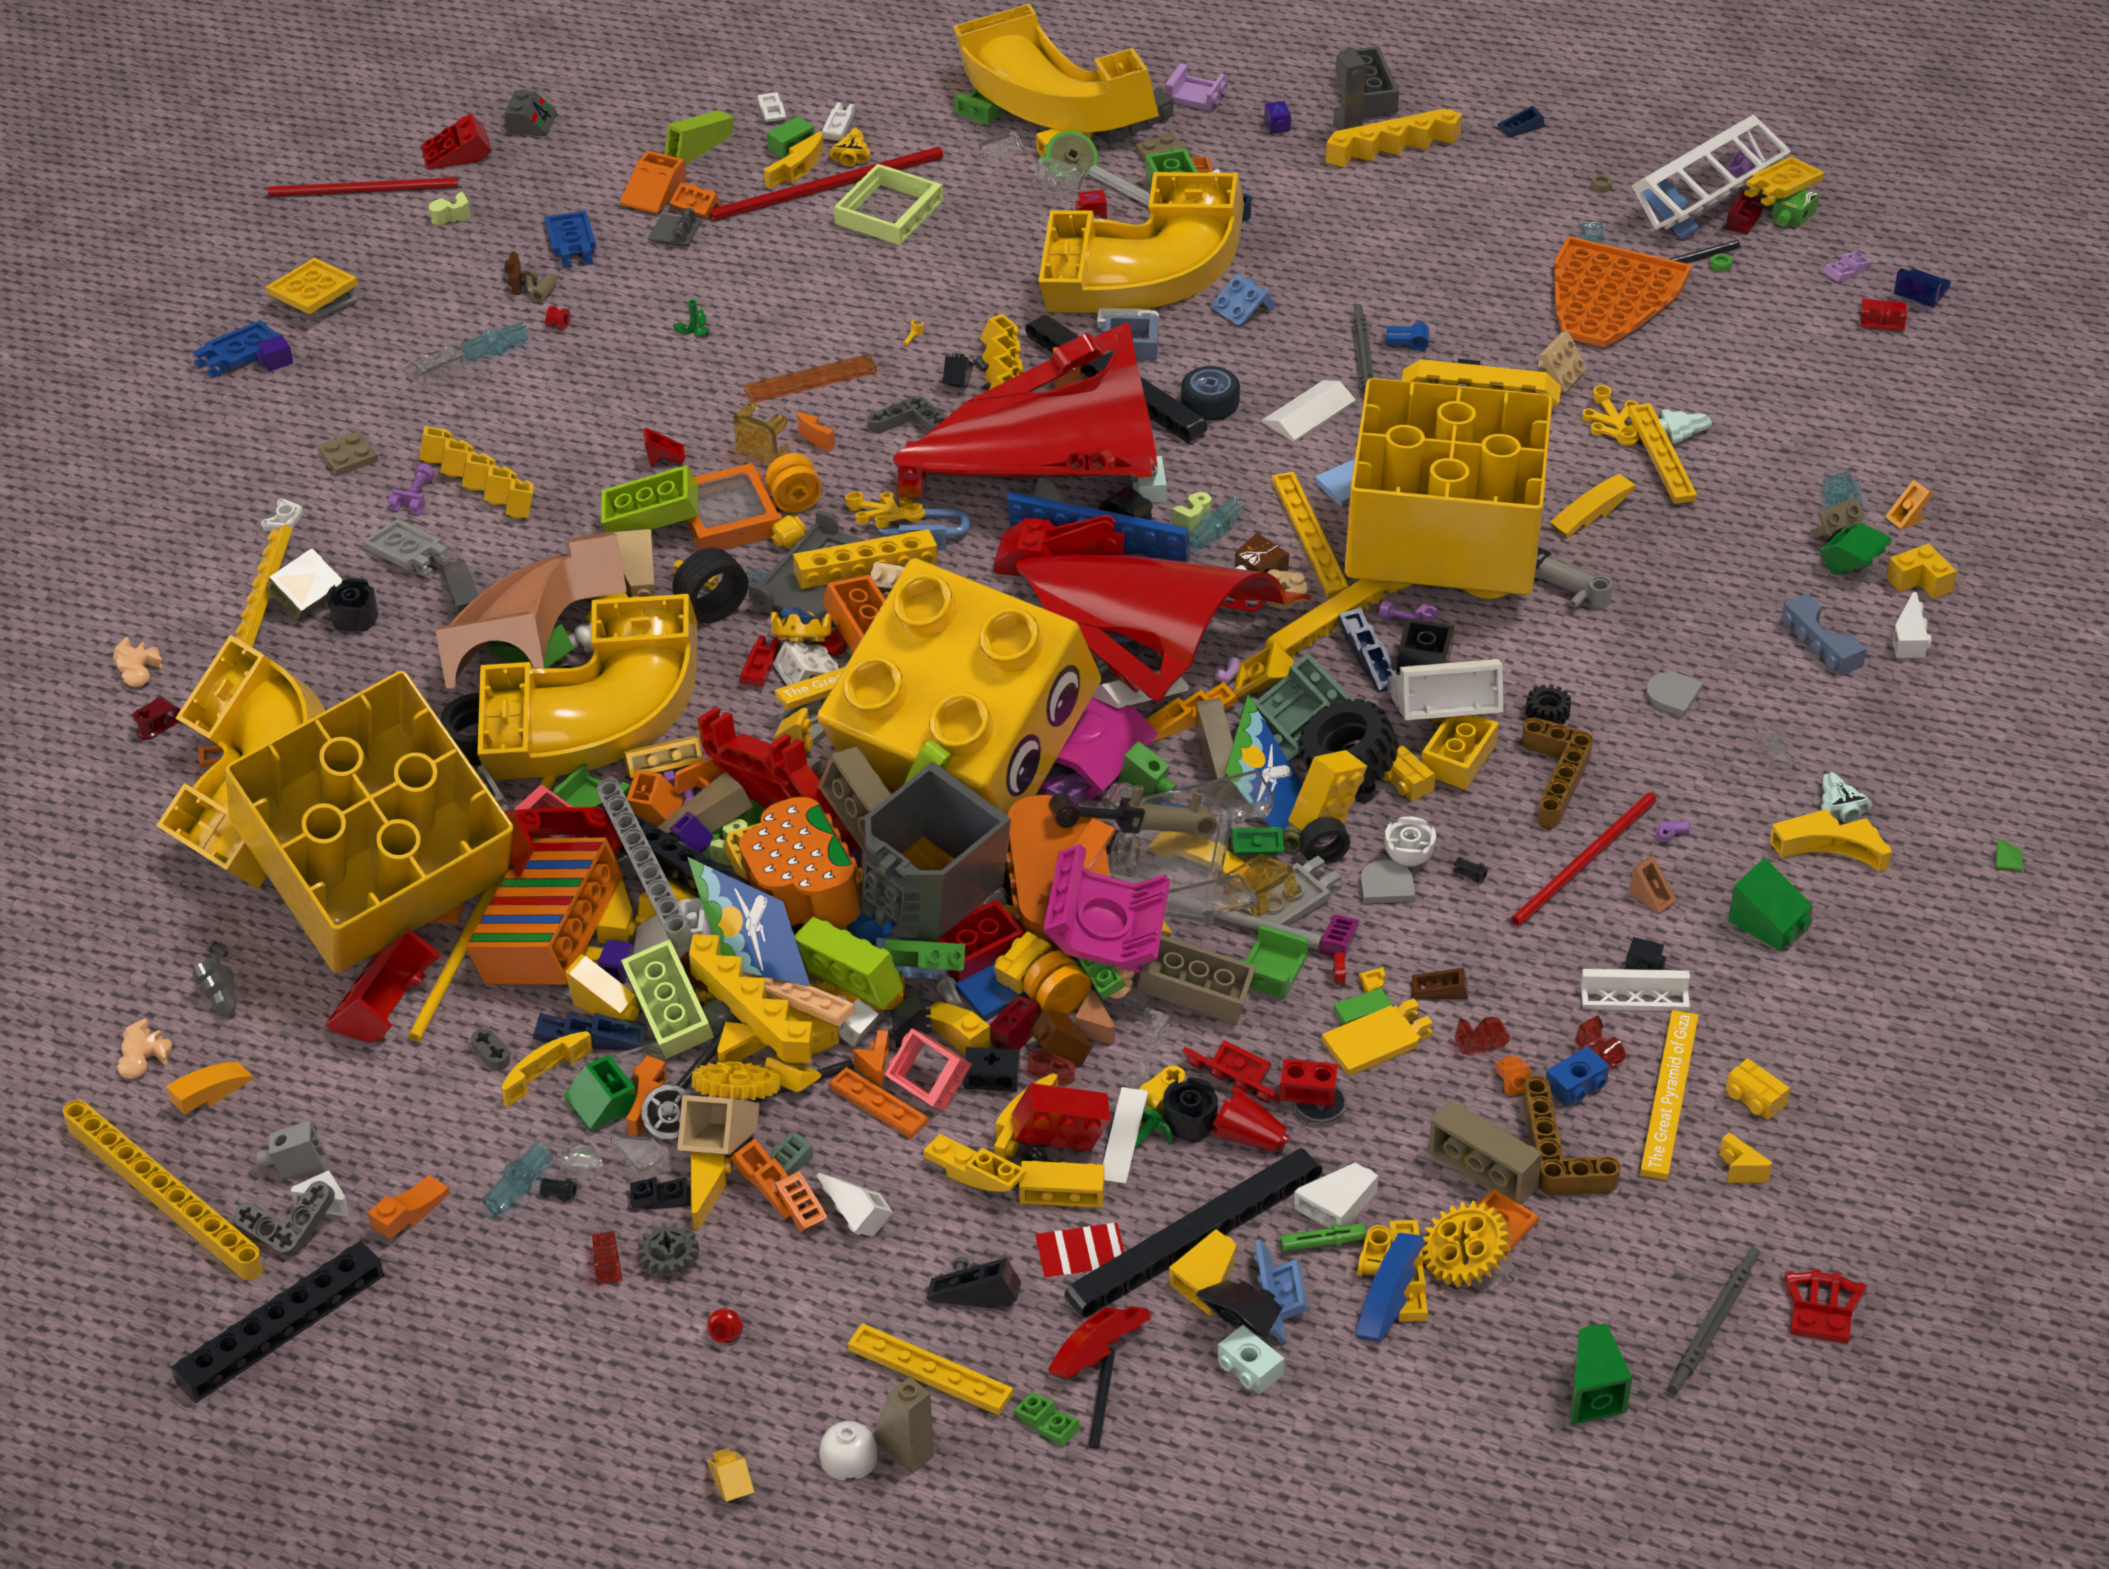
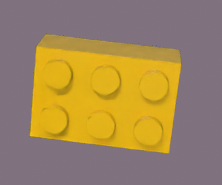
(1460, 748)
(1328, 788)

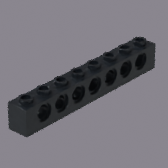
(674, 855)
(277, 1321)

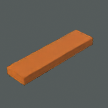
(1094, 840)
(878, 1103)

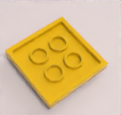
(311, 286)

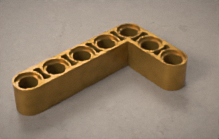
(1574, 751)
(1558, 1173)

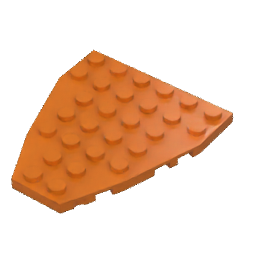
(1611, 290)

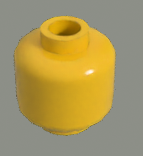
(788, 532)

